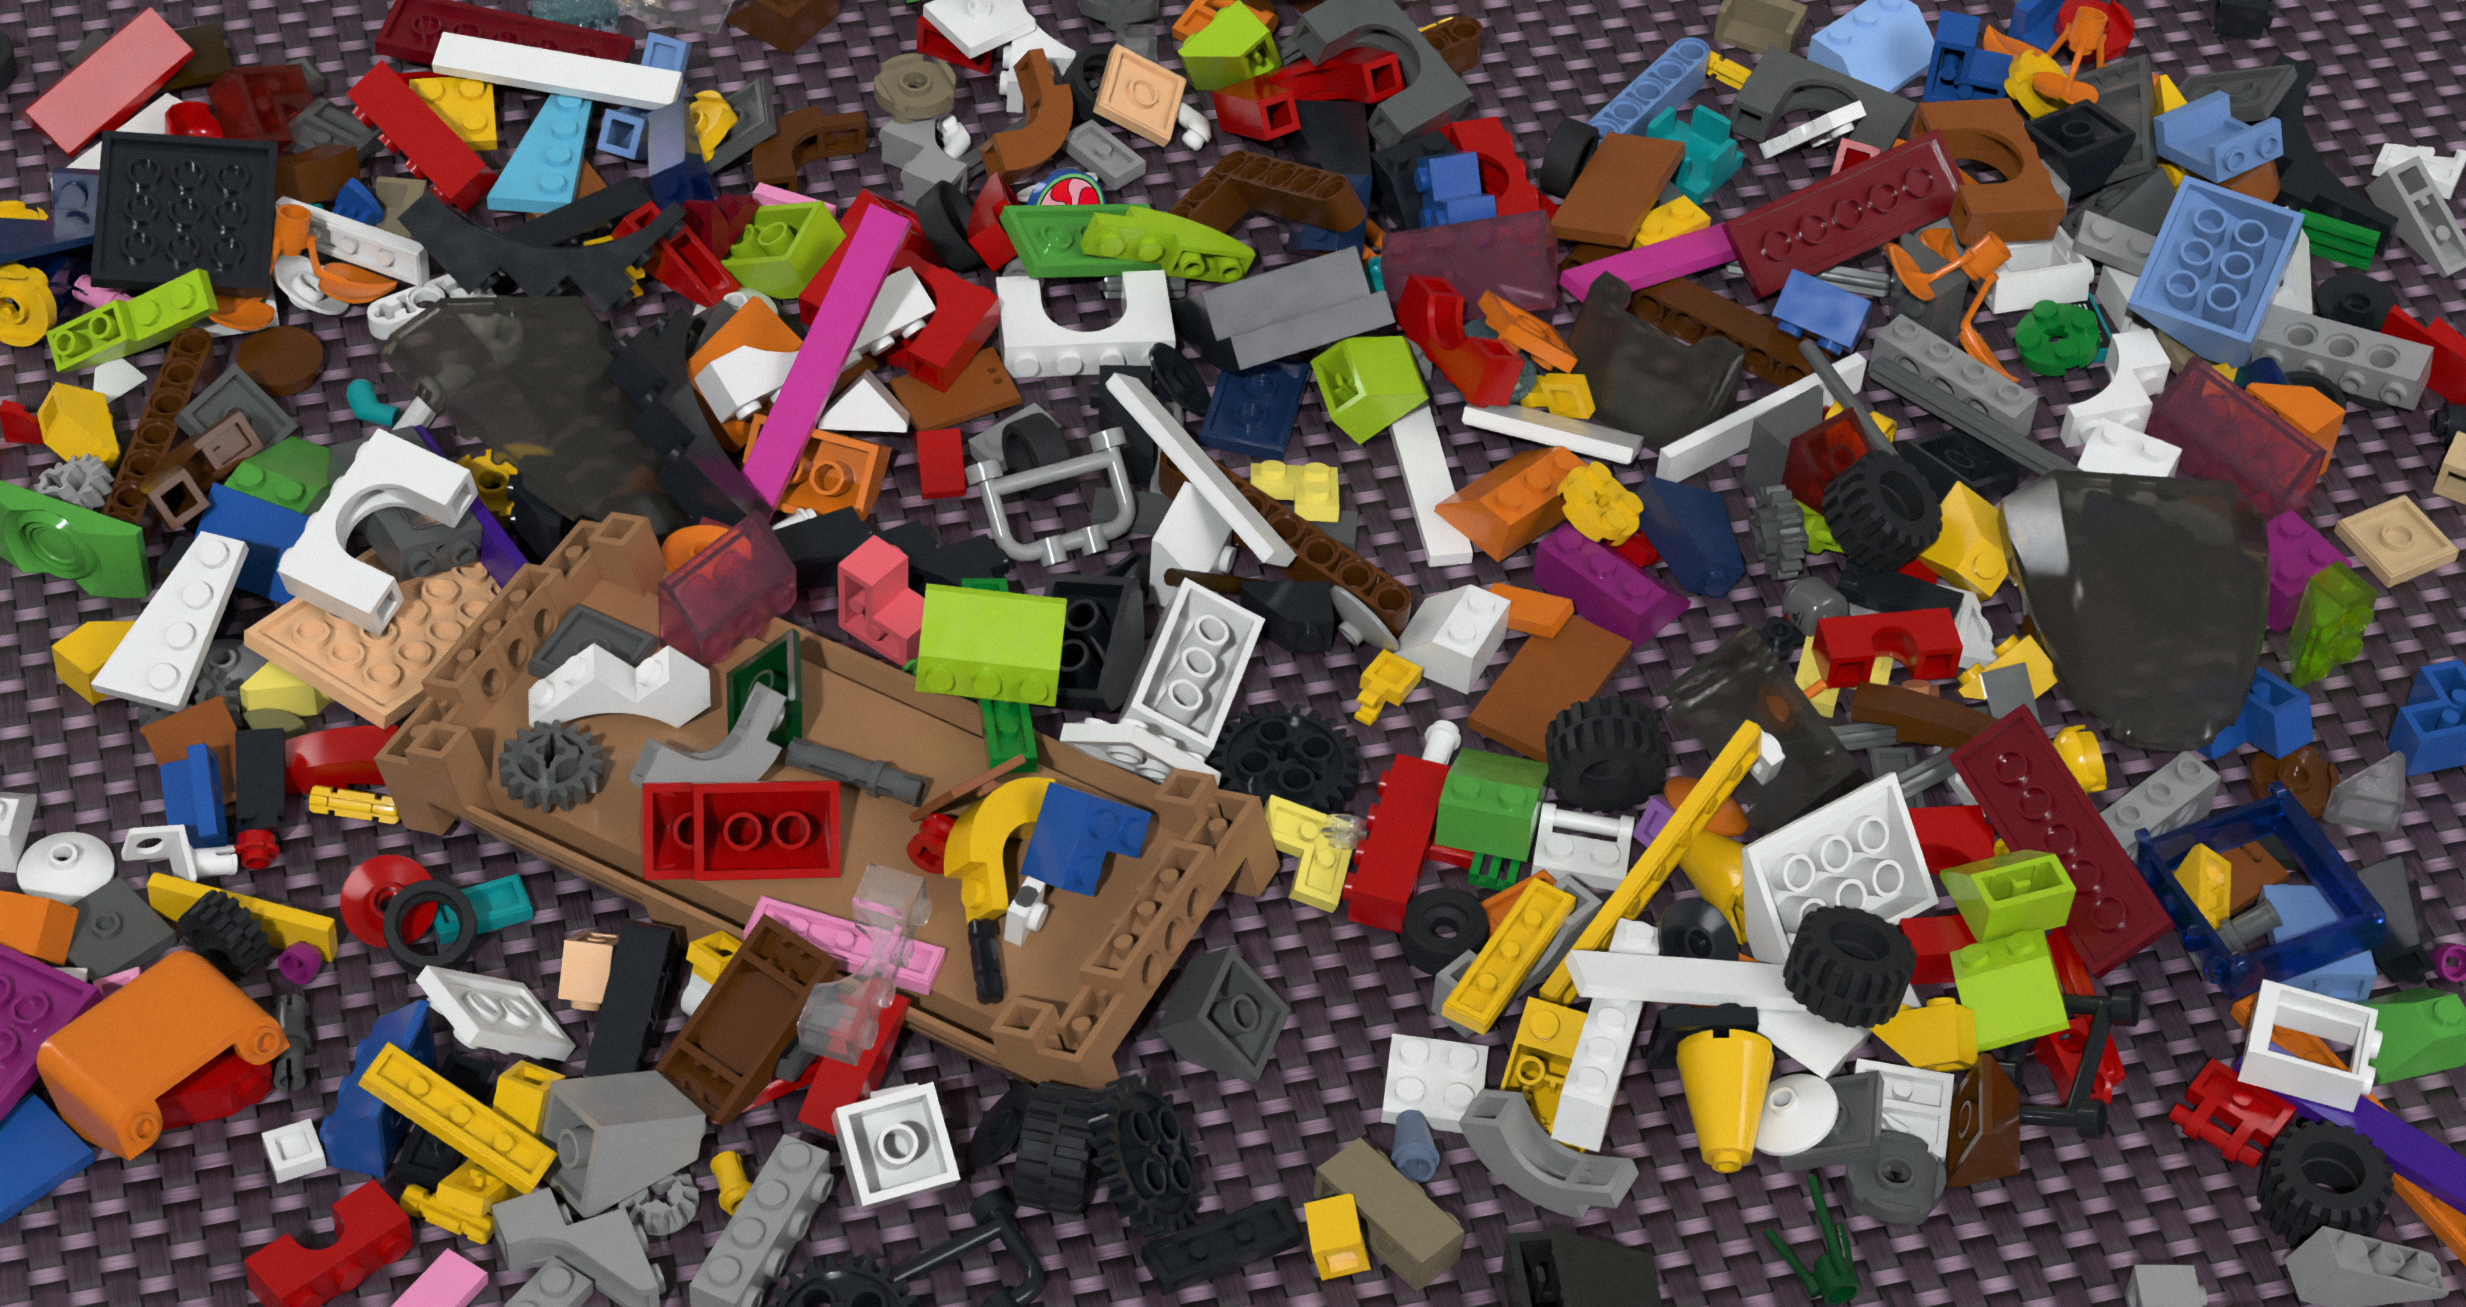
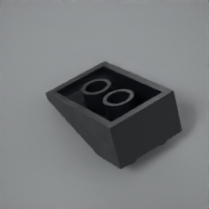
(1960, 457)

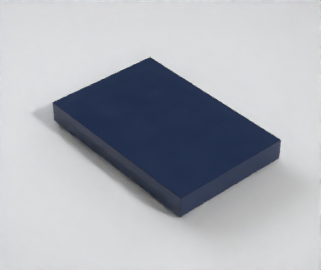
(1256, 409)

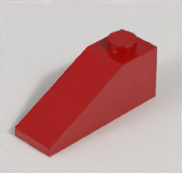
(215, 1091)

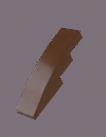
(1918, 715)

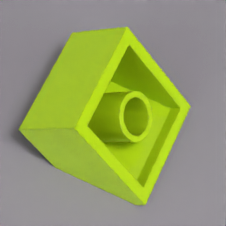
(2010, 989)

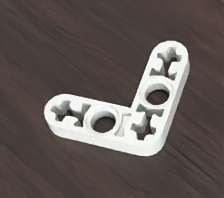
(390, 312)

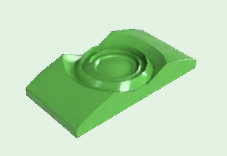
(72, 543)

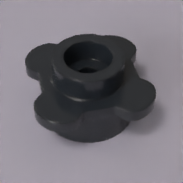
(1781, 637)

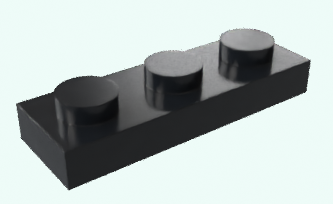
(428, 1158)
(1220, 1246)

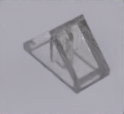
(2371, 797)

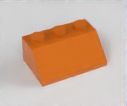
(753, 327)
(831, 472)
(1512, 501)

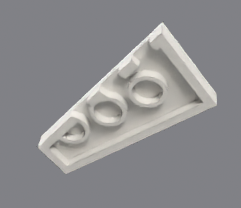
(174, 632)

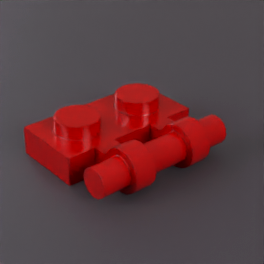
(2243, 1106)

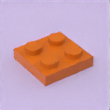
(1527, 332)

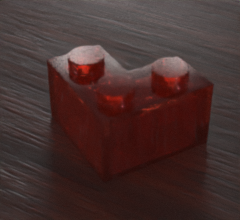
(260, 102)

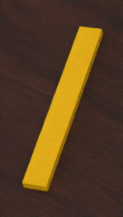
(1662, 854)

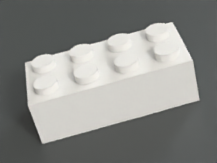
(1193, 668)

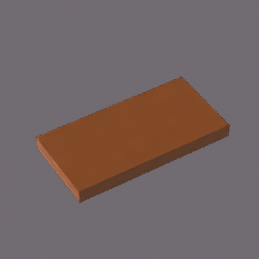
(1617, 189)
(1545, 680)

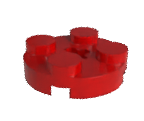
(2118, 26)

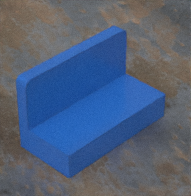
(2034, 21)
(196, 797)

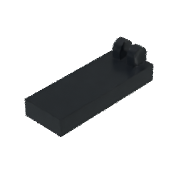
(1894, 591)

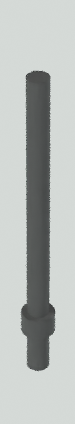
(1844, 395)

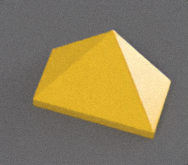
(2207, 882)

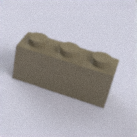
(1393, 1214)

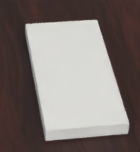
(1556, 431)

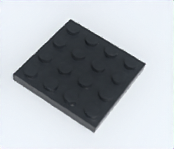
(184, 207)

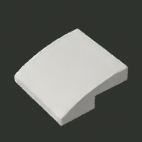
(1811, 1039)

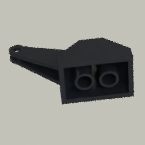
(1101, 634)

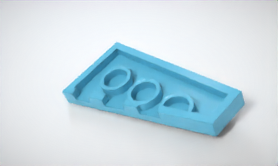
(548, 159)

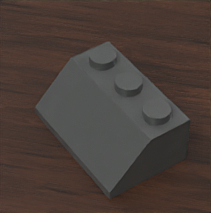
(2134, 201)

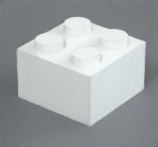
(895, 1147)

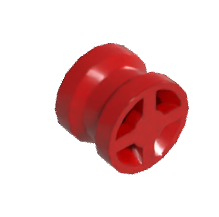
(929, 846)

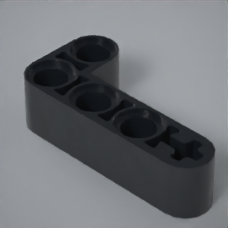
(642, 967)

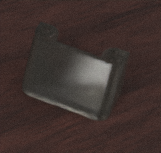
(1645, 377)
(1750, 683)

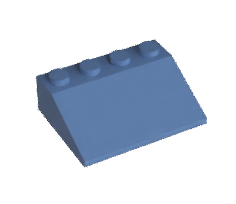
(2216, 269)

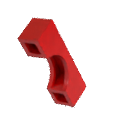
(1497, 164)
(1478, 366)

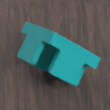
(1709, 151)

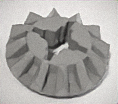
(658, 1217)

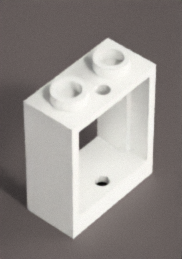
(2062, 279)
(2319, 1017)

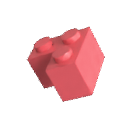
(877, 600)

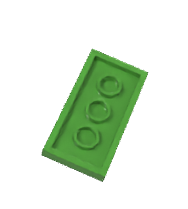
(1050, 240)

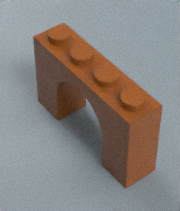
(1996, 135)

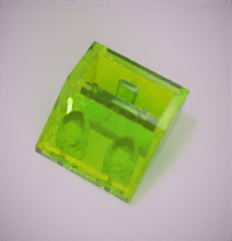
(2329, 623)

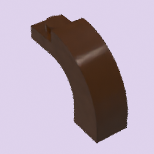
(802, 139)
(316, 173)
(185, 474)

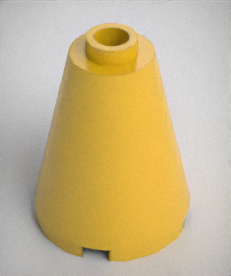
(1717, 874)
(1725, 1093)

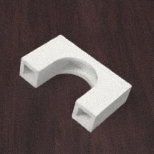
(1040, 348)
(382, 476)

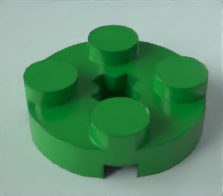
(2053, 320)

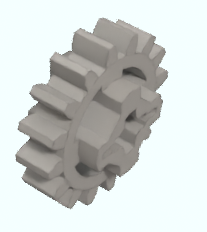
(77, 482)

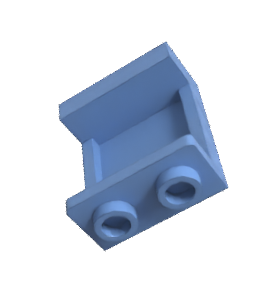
(2214, 143)
(2306, 910)

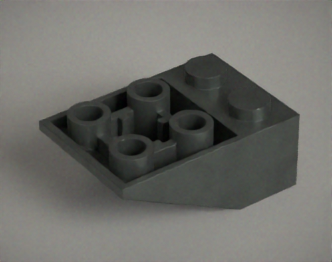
(1575, 1271)

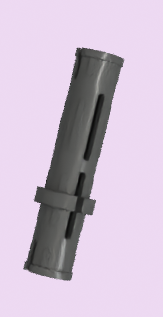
(871, 776)

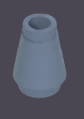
(1414, 1147)

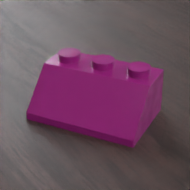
(1605, 586)

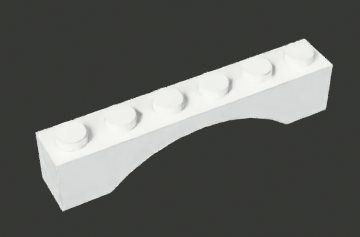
(751, 376)
(1602, 1051)

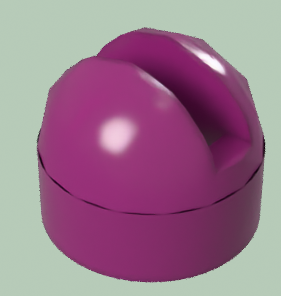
(294, 958)
(2446, 972)

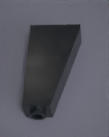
(1331, 137)

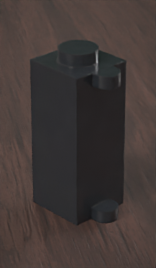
(2407, 941)

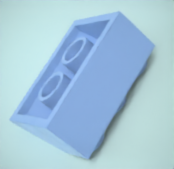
(1876, 43)

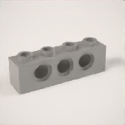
(2348, 355)
(1955, 373)
(2164, 801)

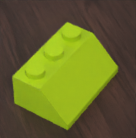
(990, 644)

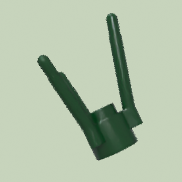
(1835, 1271)

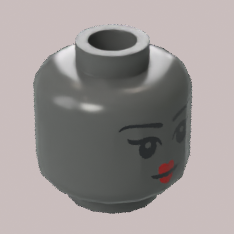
(1810, 600)

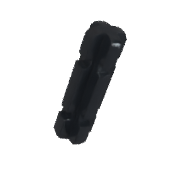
(985, 961)

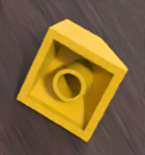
(1968, 545)

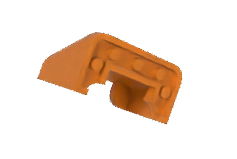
(143, 1043)

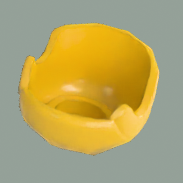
(2082, 756)

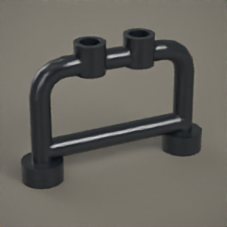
(2086, 1115)
(993, 1221)

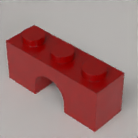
(1918, 638)
(370, 1235)

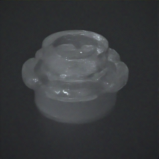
(1343, 831)

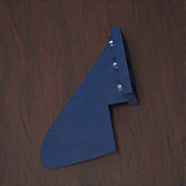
(66, 229)

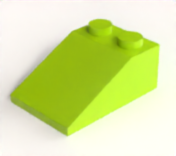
(783, 248)

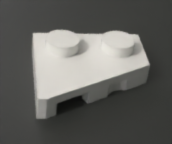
(1915, 1102)

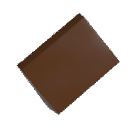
(1983, 1127)

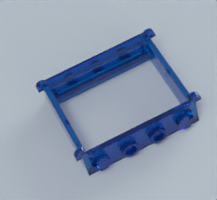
(2285, 817)

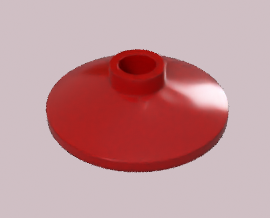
(374, 884)

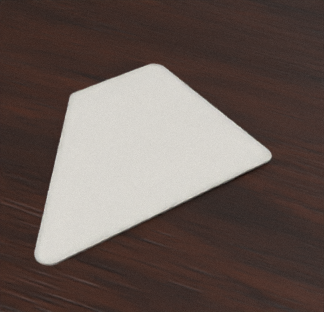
(116, 378)

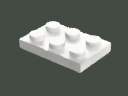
(1132, 748)
(494, 1014)

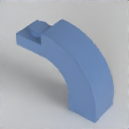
(626, 129)

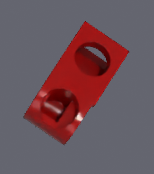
(2063, 1059)

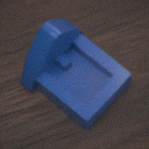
(358, 204)

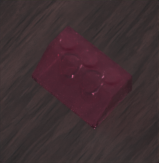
(726, 592)

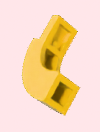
(978, 843)
(522, 1100)

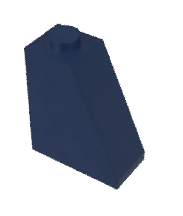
(1691, 535)

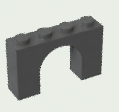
(1791, 83)
(1433, 92)

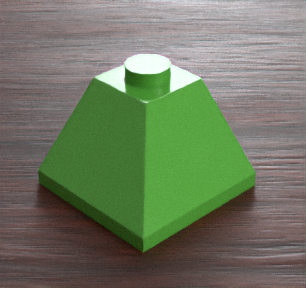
(2420, 1033)

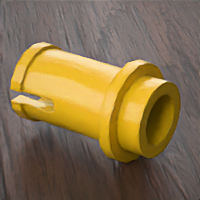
(730, 1179)

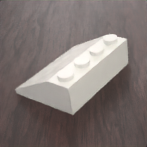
(1843, 854)

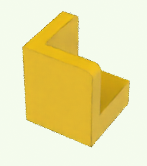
(1336, 1236)

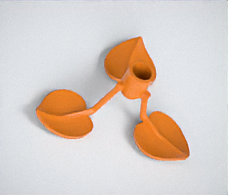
(2084, 36)
(1976, 262)
(337, 280)

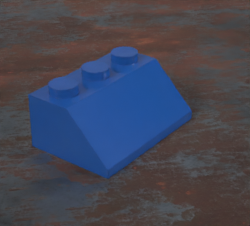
(363, 1129)

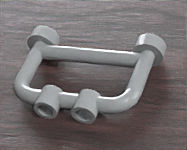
(1053, 549)

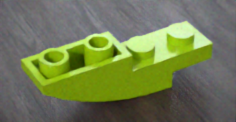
(1175, 242)
(133, 325)

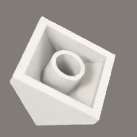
(865, 407)

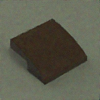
(207, 64)

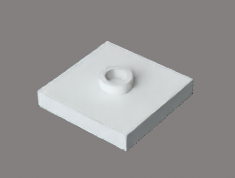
(979, 24)

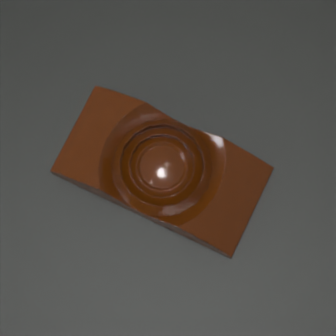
(745, 1021)

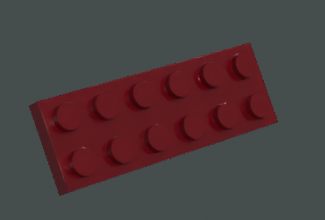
(417, 26)
(1845, 213)
(2045, 809)

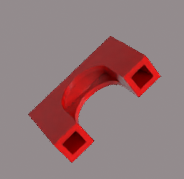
(1266, 103)
(954, 334)
(1947, 839)

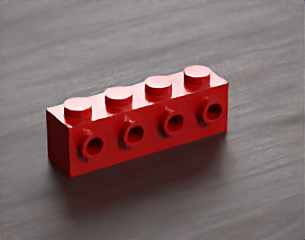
(422, 136)
(1397, 843)

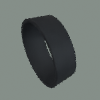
(945, 220)

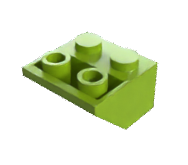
(1229, 49)
(1368, 383)
(2011, 893)

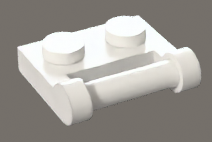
(1584, 859)

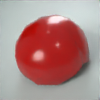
(192, 119)

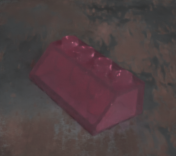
(1499, 254)
(2236, 440)

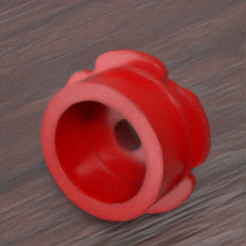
(256, 848)

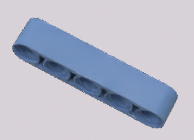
(1663, 84)

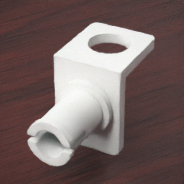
(184, 860)

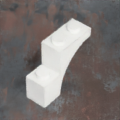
(2135, 371)
(597, 682)

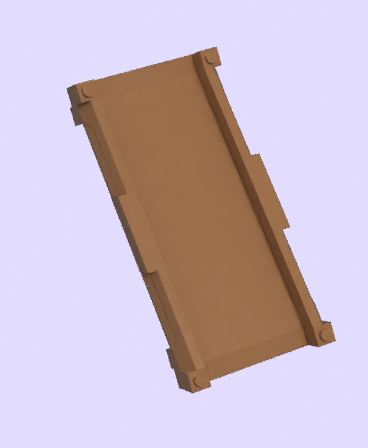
(1065, 989)

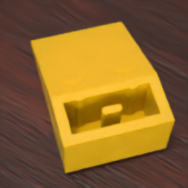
(1543, 1058)

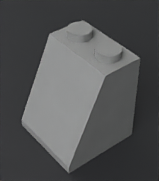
(617, 1136)

